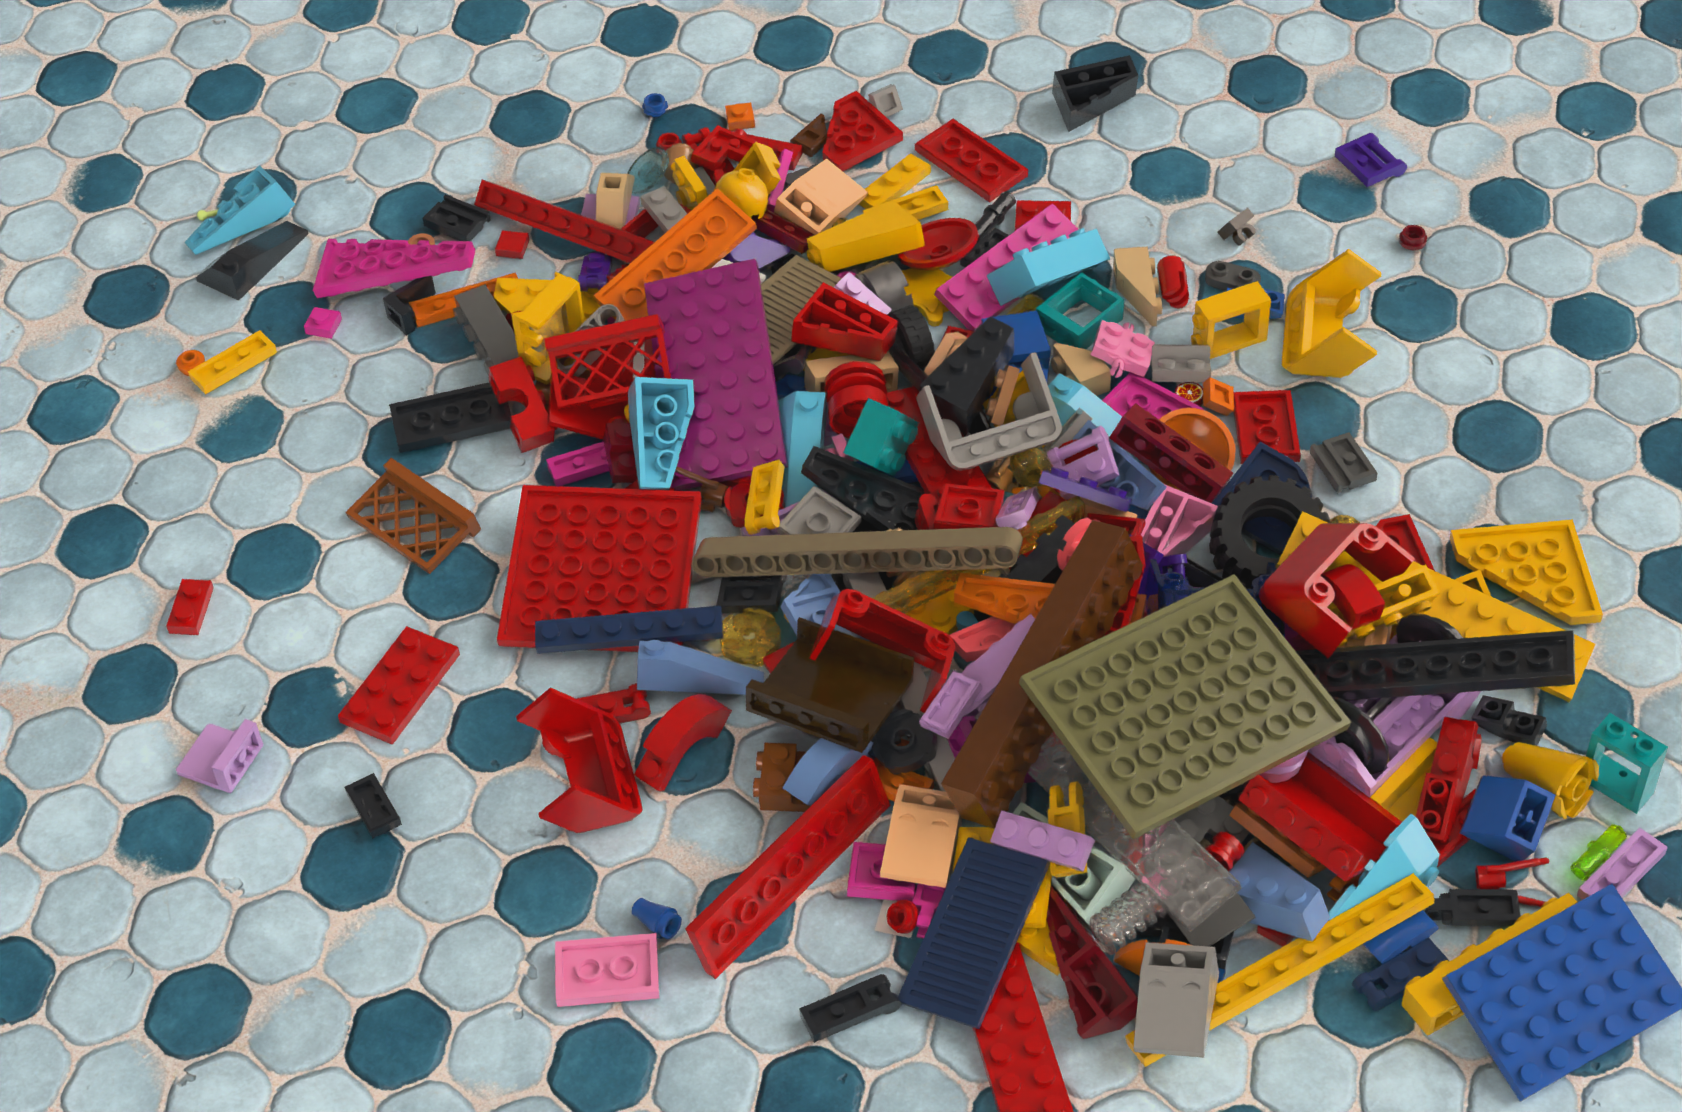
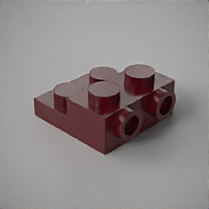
(620, 451)

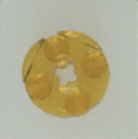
(750, 651)

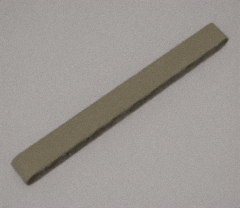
(858, 552)

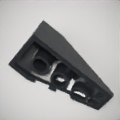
(249, 262)

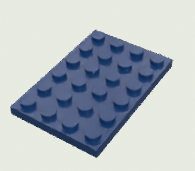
(1565, 991)

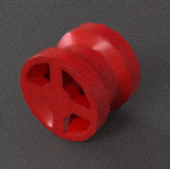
(1226, 849)

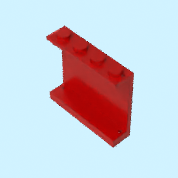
(1323, 816)

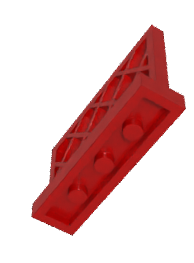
(598, 339)

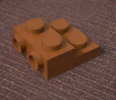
(776, 766)

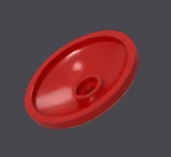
(944, 242)

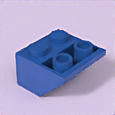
(1508, 816)

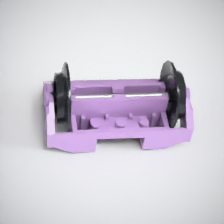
(1389, 734)

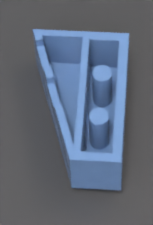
(1279, 895)

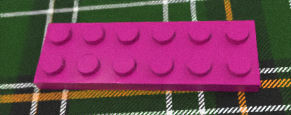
(970, 292)

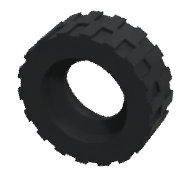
(913, 335)

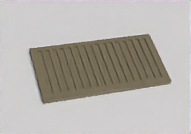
(786, 295)

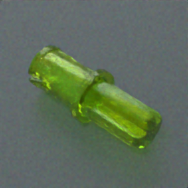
(1598, 852)

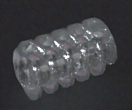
(1123, 916)

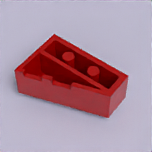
(844, 325)

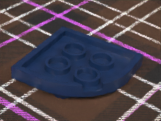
(1265, 462)

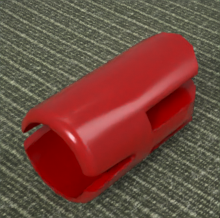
(1173, 281)

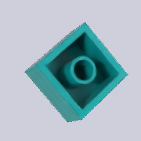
(881, 437)

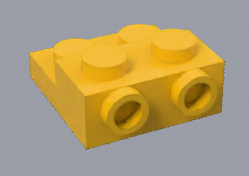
(763, 163)

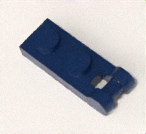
(1397, 973)

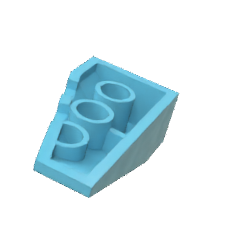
(255, 204)

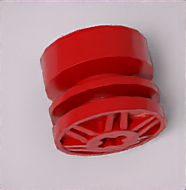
(847, 392)

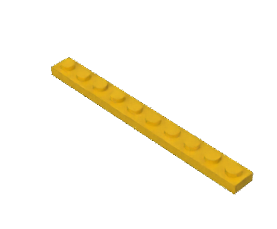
(1304, 956)

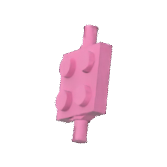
(1122, 348)

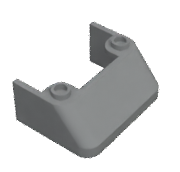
(1035, 425)

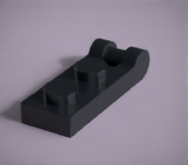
(849, 1007)

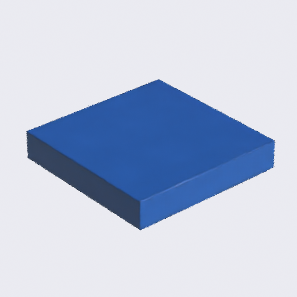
(1028, 335)

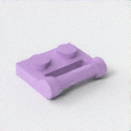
(1095, 466)

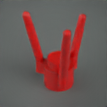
(1495, 877)

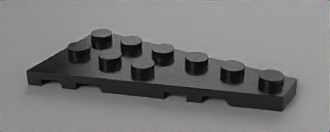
(869, 493)

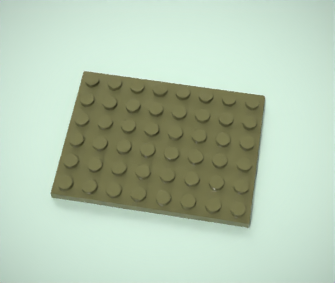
(1184, 705)

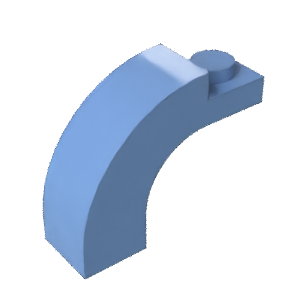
(821, 769)

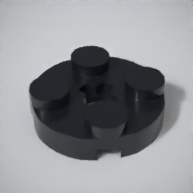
(909, 757)

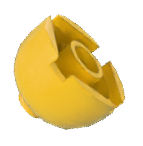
(745, 191)

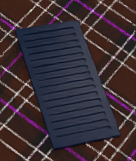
(973, 932)

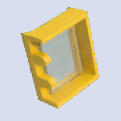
(550, 313)

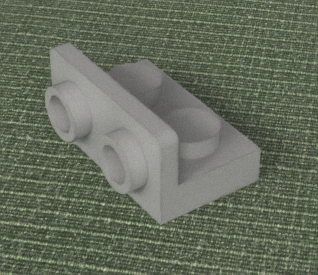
(1180, 363)

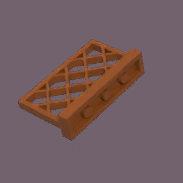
(424, 495)

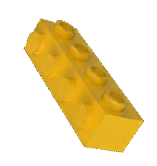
(1402, 595)

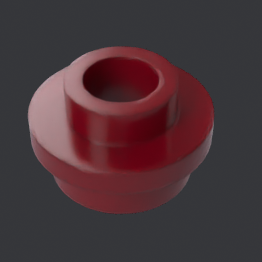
(1413, 237)

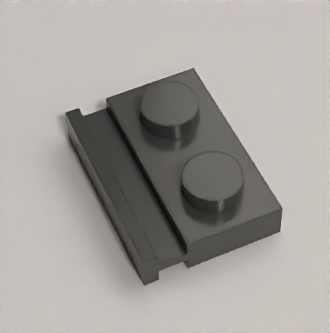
(1343, 462)

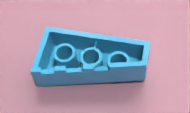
(1048, 264)

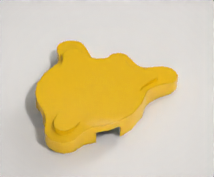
(922, 286)

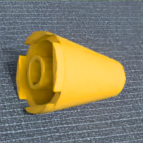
(1555, 771)

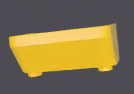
(1314, 319)

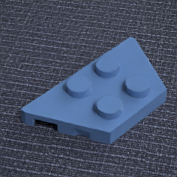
(811, 601)

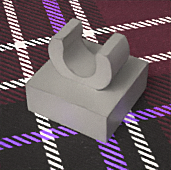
(886, 100)

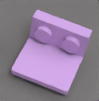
(221, 755)

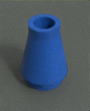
(657, 918)

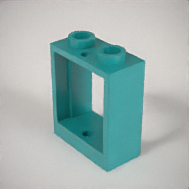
(1079, 288)
(1615, 779)

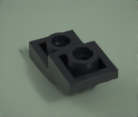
(1502, 720)

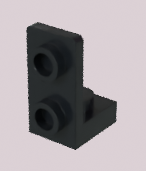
(398, 306)

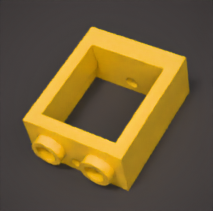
(1245, 299)

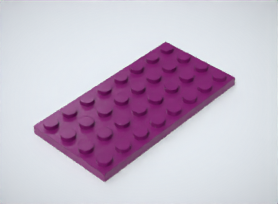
(721, 343)

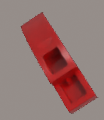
(1448, 778)

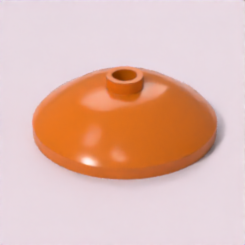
(1203, 431)

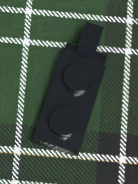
(1476, 907)

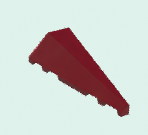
(1095, 987)

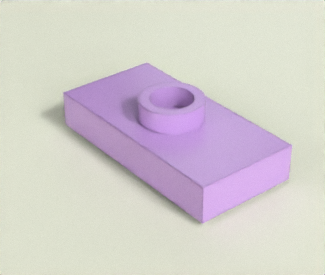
(950, 704)

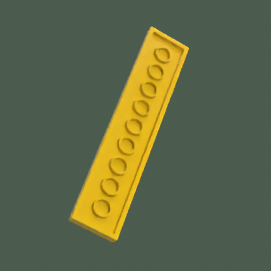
(1463, 607)

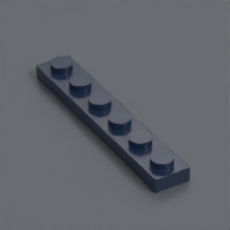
(628, 629)

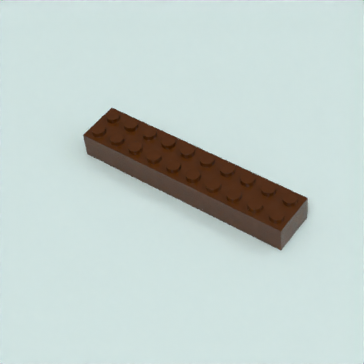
(1010, 726)

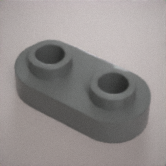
(1225, 274)

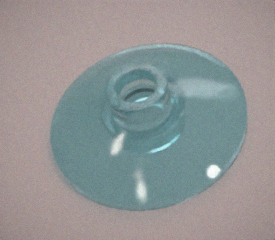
(649, 169)

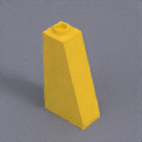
(866, 238)

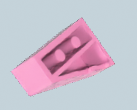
(1177, 522)

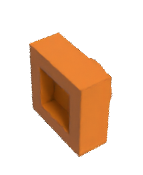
(740, 116)
(1218, 396)

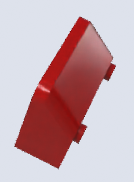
(1302, 596)
(891, 630)
(595, 760)

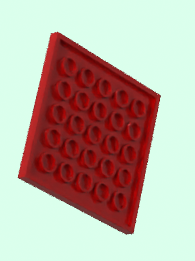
(597, 556)

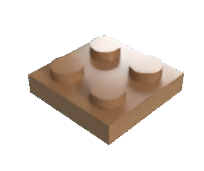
(998, 406)

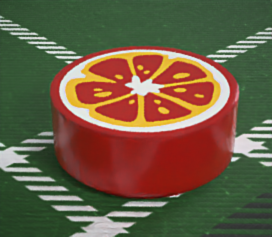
(1191, 392)

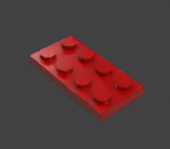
(399, 685)

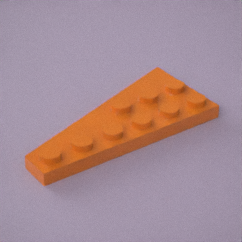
(1012, 598)

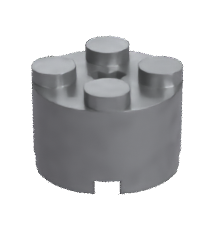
(887, 283)

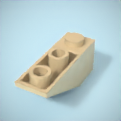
(1136, 282)

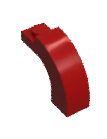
(1355, 595)
(675, 733)

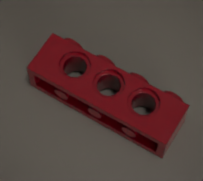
(1170, 454)

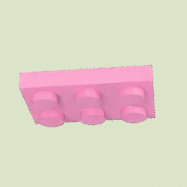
(606, 970)

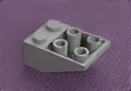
(1175, 999)

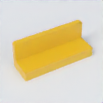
(1404, 787)

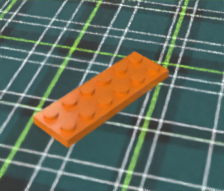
(688, 247)

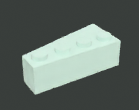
(1092, 890)

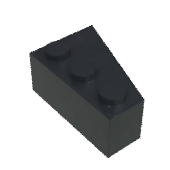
(1093, 89)

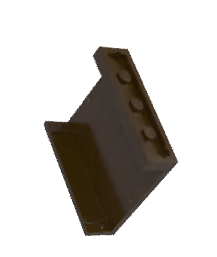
(839, 694)

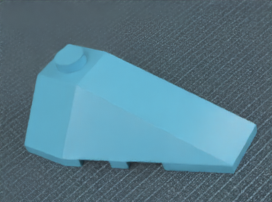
(1071, 395)
(659, 425)
(803, 427)
(1406, 853)

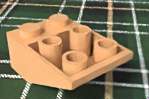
(819, 198)
(921, 837)

